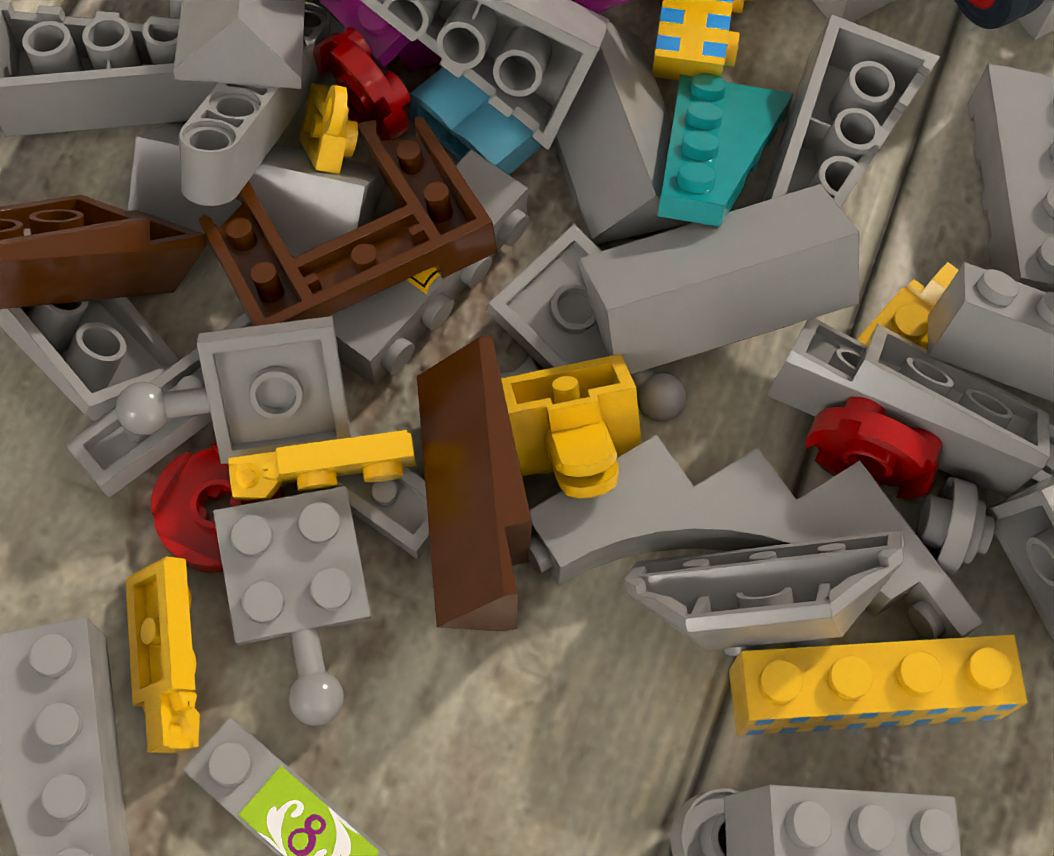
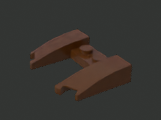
(435, 226)

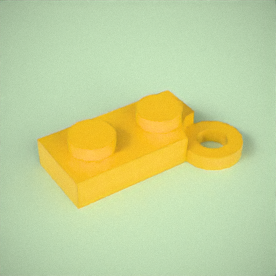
(326, 128)

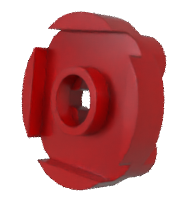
(369, 91)
(885, 447)
(179, 510)

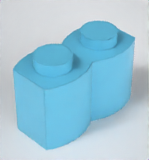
(466, 121)

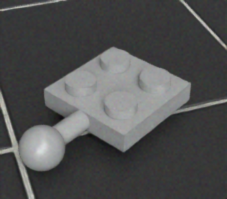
(556, 324)
(261, 386)
(290, 572)

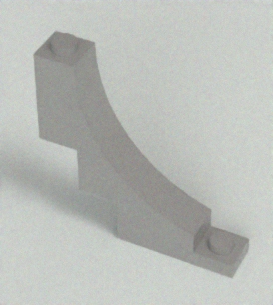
(737, 510)

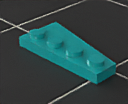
(715, 145)

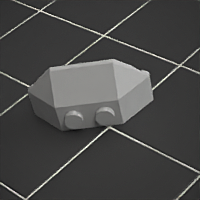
(768, 592)

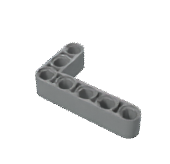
(242, 123)

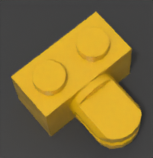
(575, 422)

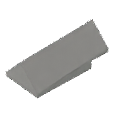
(241, 42)
(617, 142)
(300, 201)
(725, 282)
(90, 348)
(982, 428)

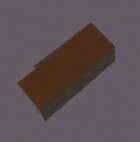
(89, 252)
(472, 491)

